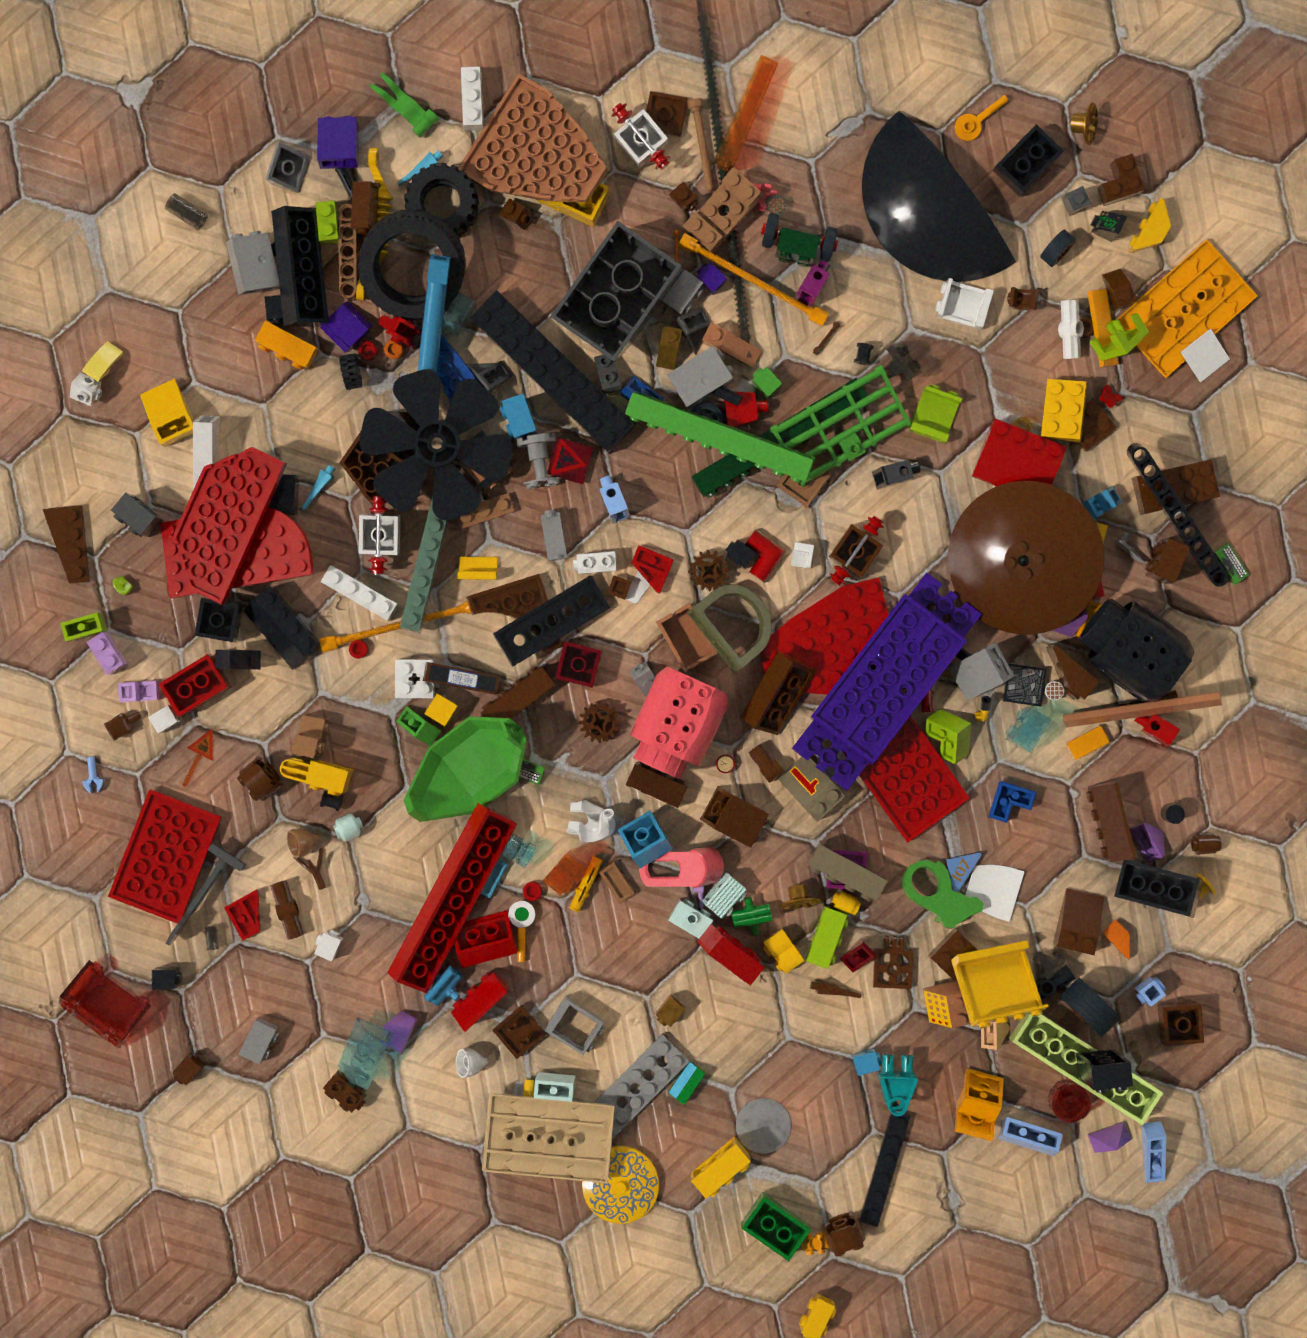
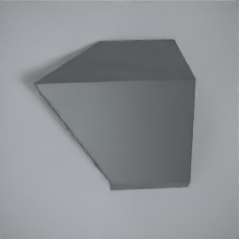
(694, 327)
(491, 374)

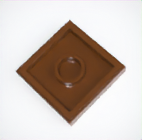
(667, 112)

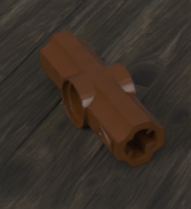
(287, 909)

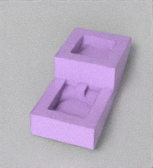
(139, 691)

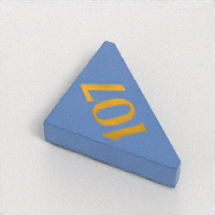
(960, 868)

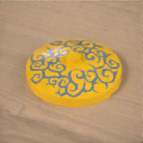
(630, 1187)

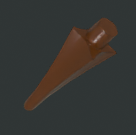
(829, 989)

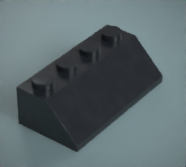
(282, 627)

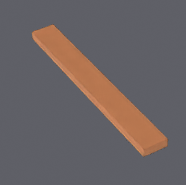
(1142, 709)

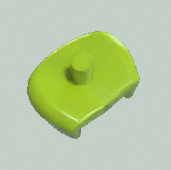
(122, 586)

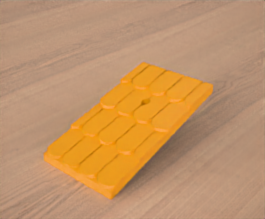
(1178, 315)

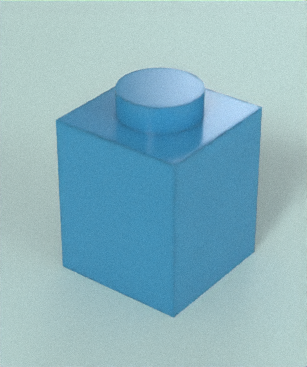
(866, 1061)

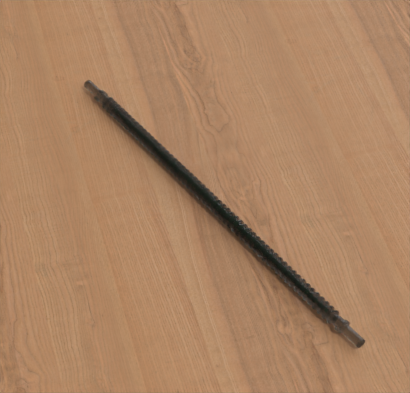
(703, 18)

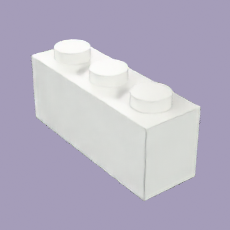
(472, 98)

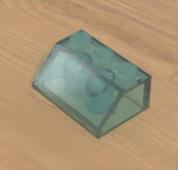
(364, 1052)

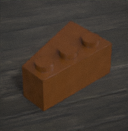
(656, 784)

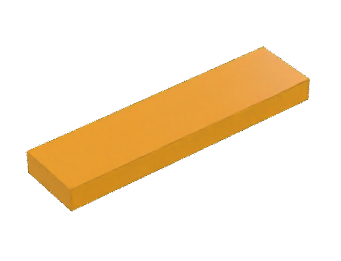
(1100, 318)

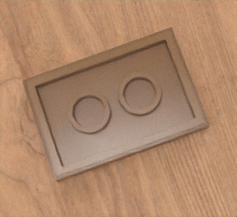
(806, 494)

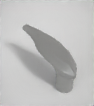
(1122, 544)

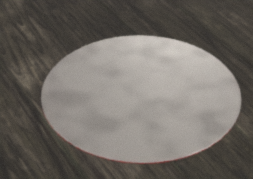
(763, 1125)

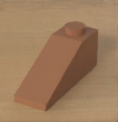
(730, 345)

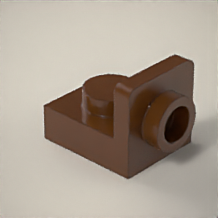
(684, 197)

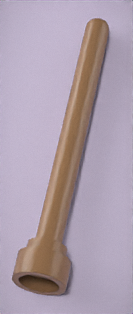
(696, 106)

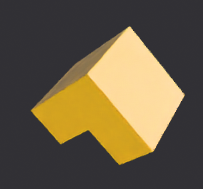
(441, 709)

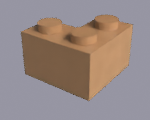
(310, 737)

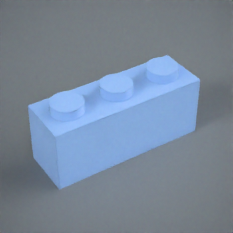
(1030, 1136)

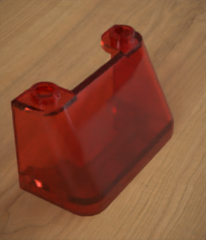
(103, 1004)

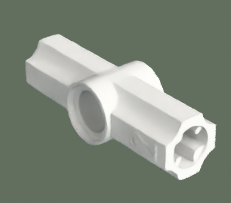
(1070, 329)

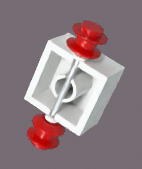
(641, 137)
(379, 534)

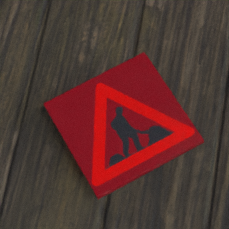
(569, 460)

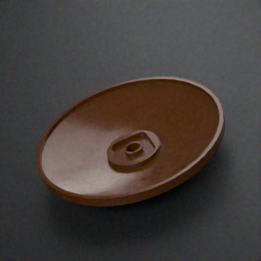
(1034, 522)

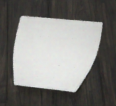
(996, 888)

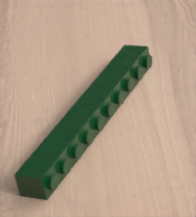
(728, 468)

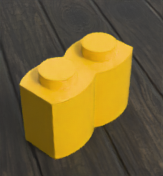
(783, 951)

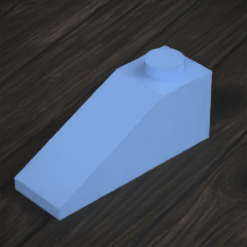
(1154, 1151)

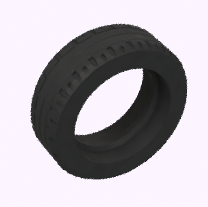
(408, 222)

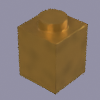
(669, 1011)

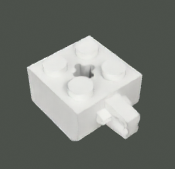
(405, 687)

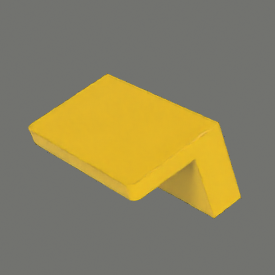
(477, 568)

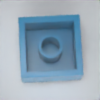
(518, 416)
(645, 839)

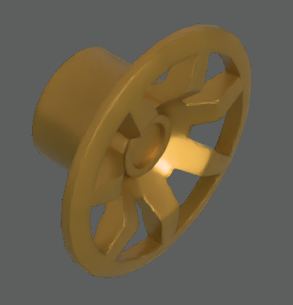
(1083, 123)
(799, 895)

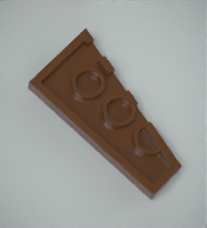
(70, 541)

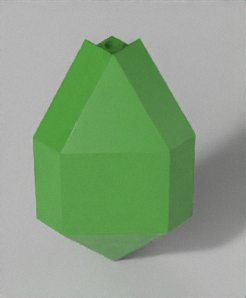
(467, 768)

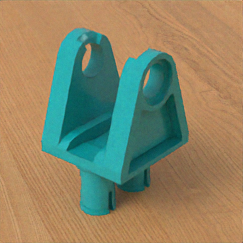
(897, 1085)

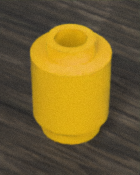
(846, 902)

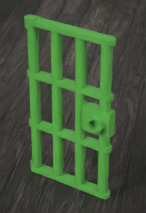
(847, 439)

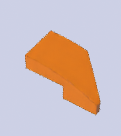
(1119, 938)

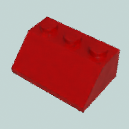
(485, 939)
(479, 1000)

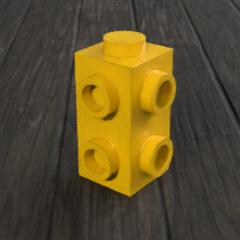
(815, 1321)

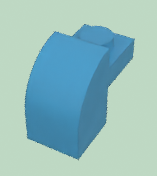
(1102, 502)

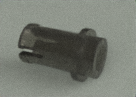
(211, 937)

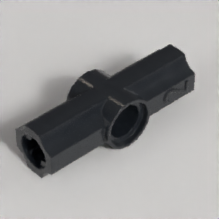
(1057, 981)

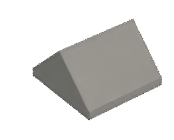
(287, 168)

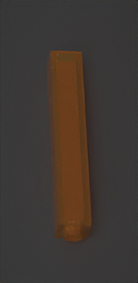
(745, 113)

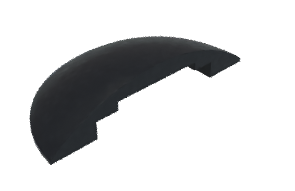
(926, 209)

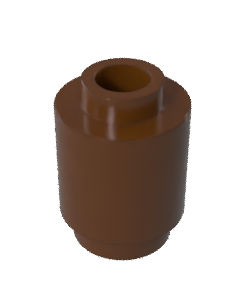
(1206, 844)

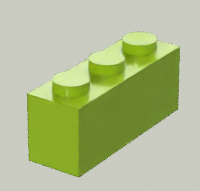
(827, 937)

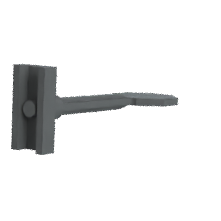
(225, 860)

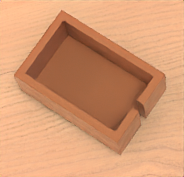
(685, 639)

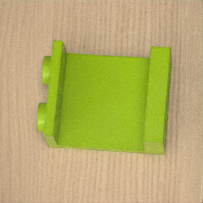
(935, 413)

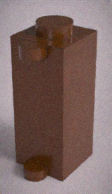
(364, 206)

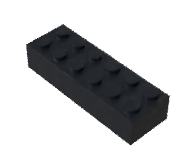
(299, 266)

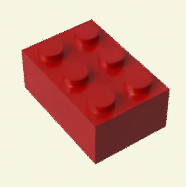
(194, 685)
(731, 953)

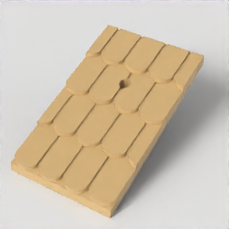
(564, 1142)

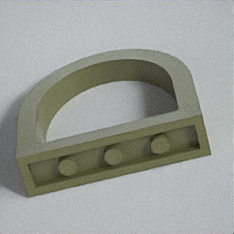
(715, 638)

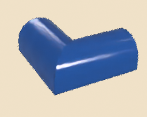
(1009, 795)

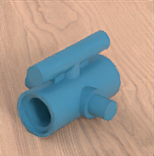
(444, 986)

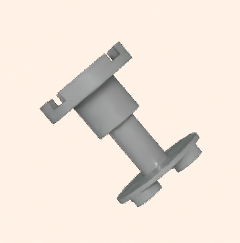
(538, 453)

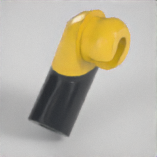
(984, 709)

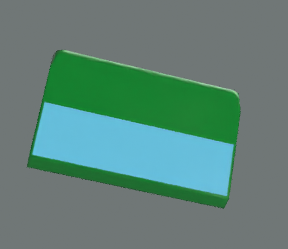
(686, 1082)

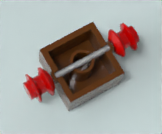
(856, 551)

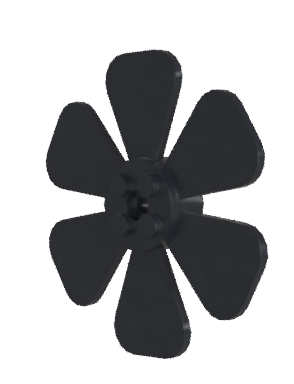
(403, 481)

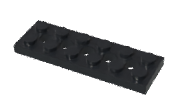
(563, 626)

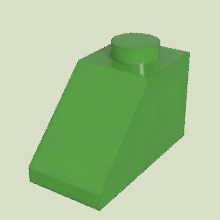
(418, 726)

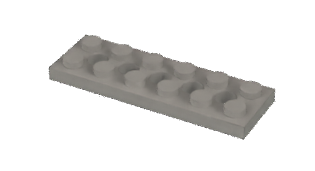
(649, 1088)

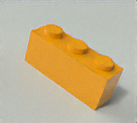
(286, 346)

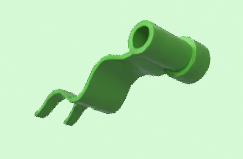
(407, 107)

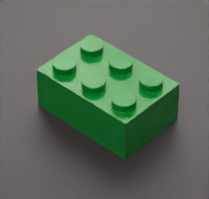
(775, 1226)

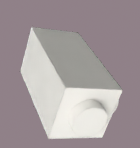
(595, 563)

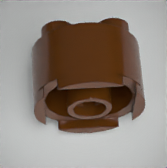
(260, 779)
(844, 1234)

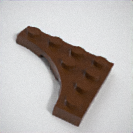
(514, 601)

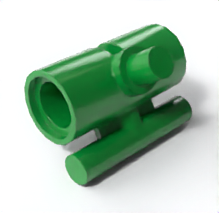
(751, 916)

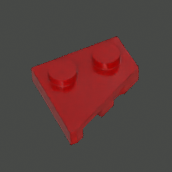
(652, 566)
(245, 914)

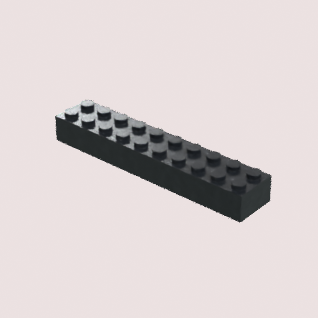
(552, 371)

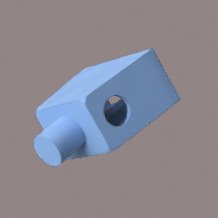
(615, 505)

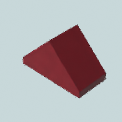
(858, 955)

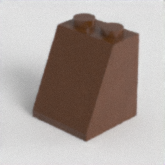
(734, 817)

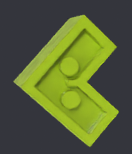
(952, 733)

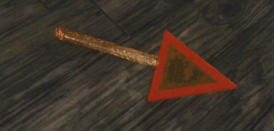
(203, 747)

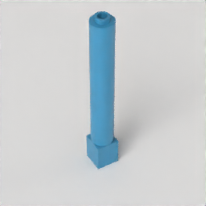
(433, 313)

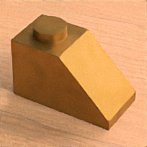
(668, 348)

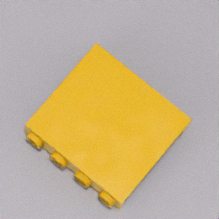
(997, 984)

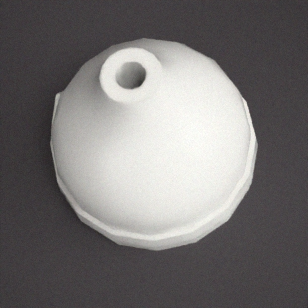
(469, 1062)

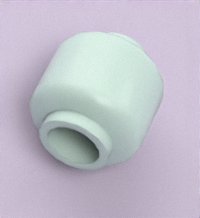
(347, 827)

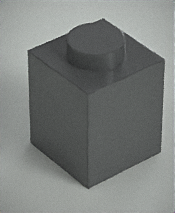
(1076, 200)

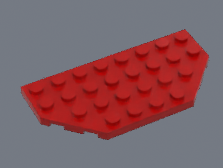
(225, 519)

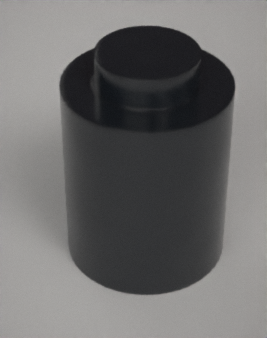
(1172, 813)

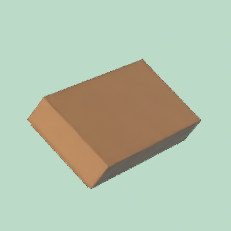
(616, 882)

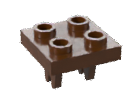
(519, 1031)

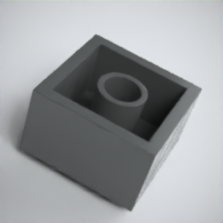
(137, 515)

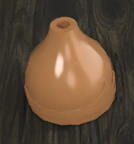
(301, 842)

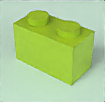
(328, 222)
(83, 627)

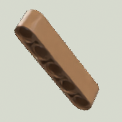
(347, 262)

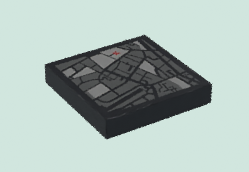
(1025, 686)

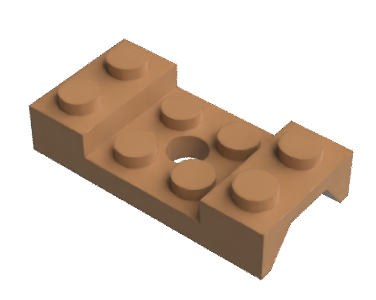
(709, 225)

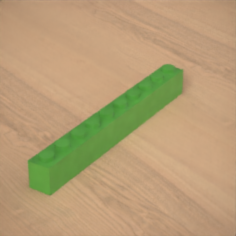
(720, 436)

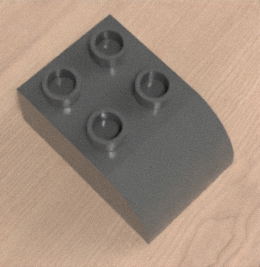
(617, 292)

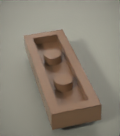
(487, 511)

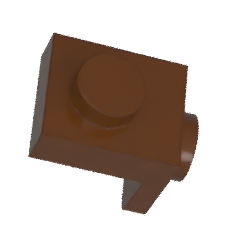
(516, 213)
(1023, 299)

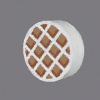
(1054, 690)

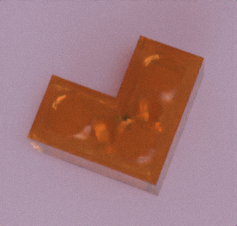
(564, 873)

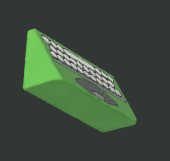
(1231, 564)
(531, 772)

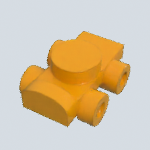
(814, 1243)

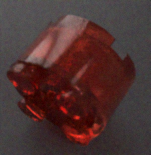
(1072, 1111)

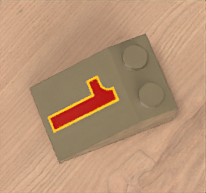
(811, 788)

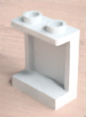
(963, 304)

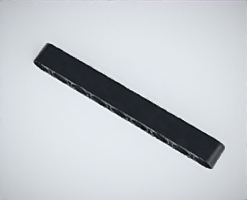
(1171, 509)

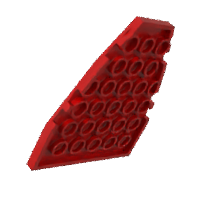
(830, 633)

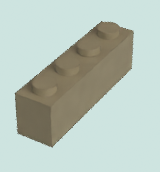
(848, 872)

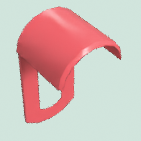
(697, 869)

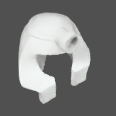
(599, 826)

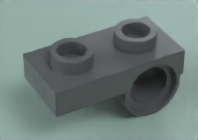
(607, 374)

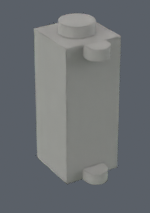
(554, 535)

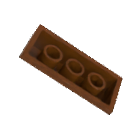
(777, 693)
(1111, 821)

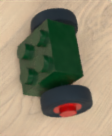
(797, 245)

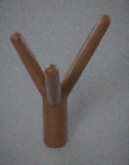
(315, 872)

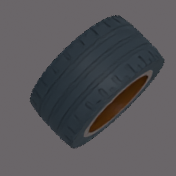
(1090, 1007)

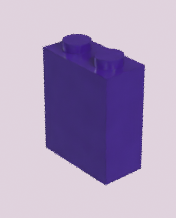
(338, 142)

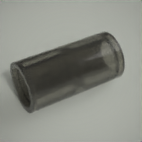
(186, 211)

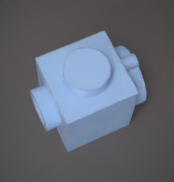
(1150, 991)

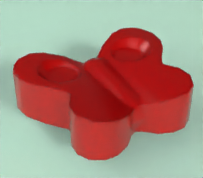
(1110, 398)

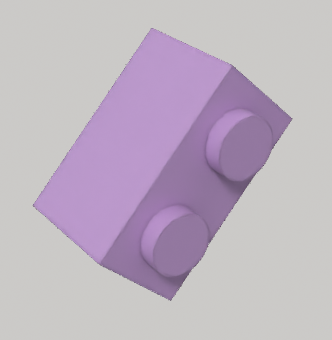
(107, 653)

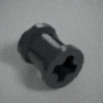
(863, 353)
(331, 801)

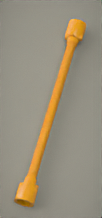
(690, 245)
(332, 642)

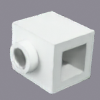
(328, 944)

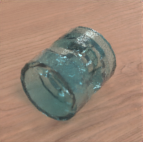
(519, 851)

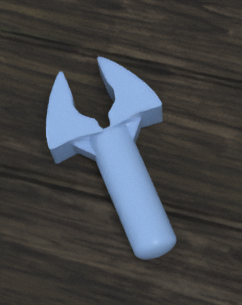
(93, 776)

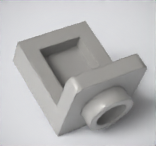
(643, 677)

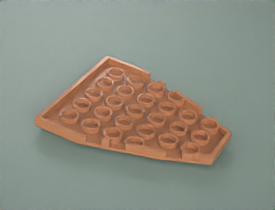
(534, 149)

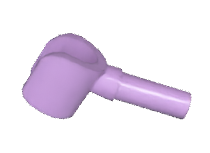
(699, 890)

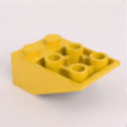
(168, 413)

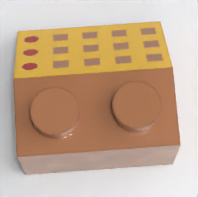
(946, 1005)

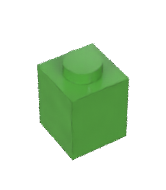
(766, 381)

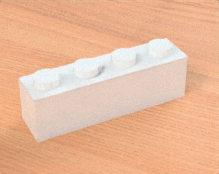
(360, 593)

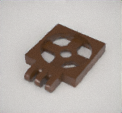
(893, 949)

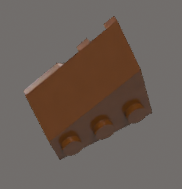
(364, 468)

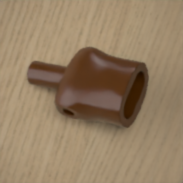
(121, 725)

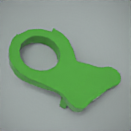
(945, 903)

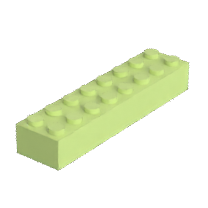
(1059, 1048)

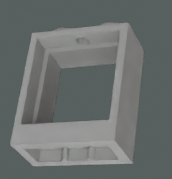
(588, 1044)

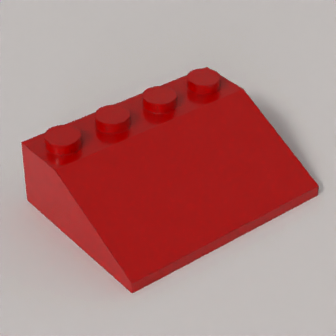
(1017, 455)

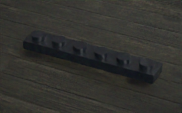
(884, 1169)

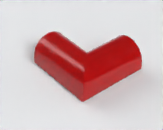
(768, 554)

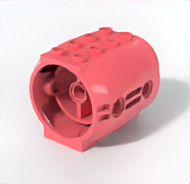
(677, 722)

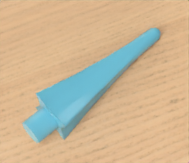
(425, 162)
(323, 479)

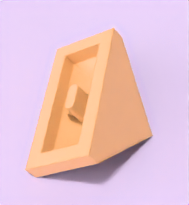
(994, 1035)

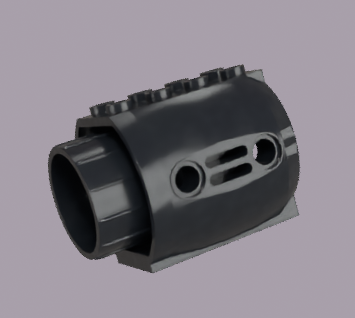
(1136, 649)

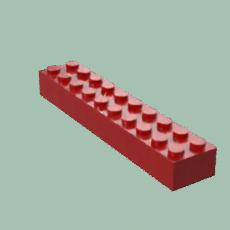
(452, 898)

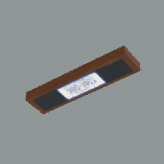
(461, 678)

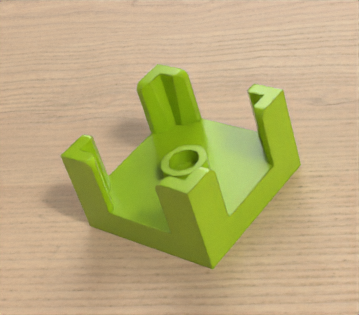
(1121, 341)

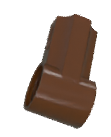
(768, 766)

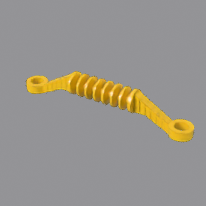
(383, 197)

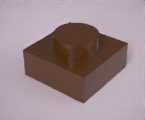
(619, 587)

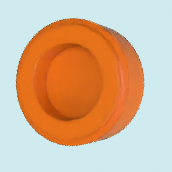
(393, 350)

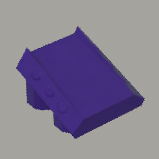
(347, 327)

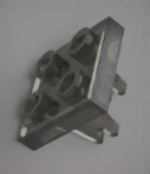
(902, 362)

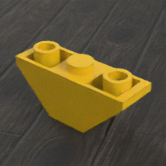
(1152, 229)

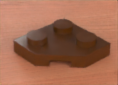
(1095, 425)

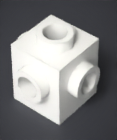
(85, 389)

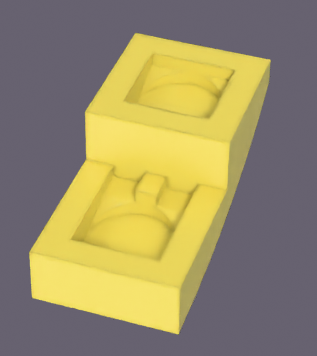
(102, 361)

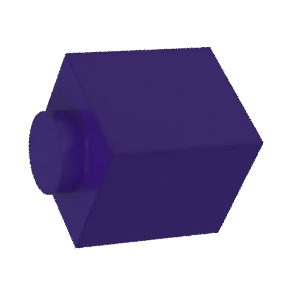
(711, 278)

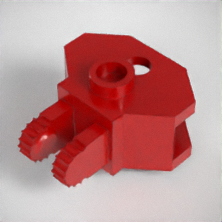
(400, 330)

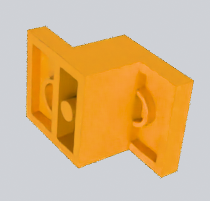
(979, 1104)

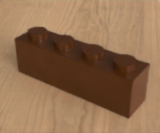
(521, 696)

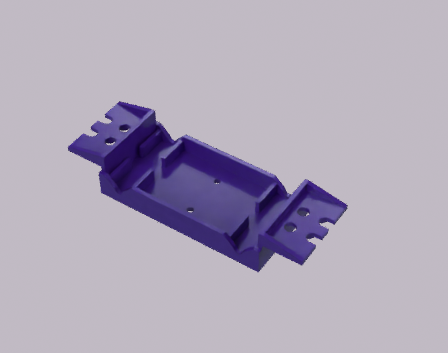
(869, 704)

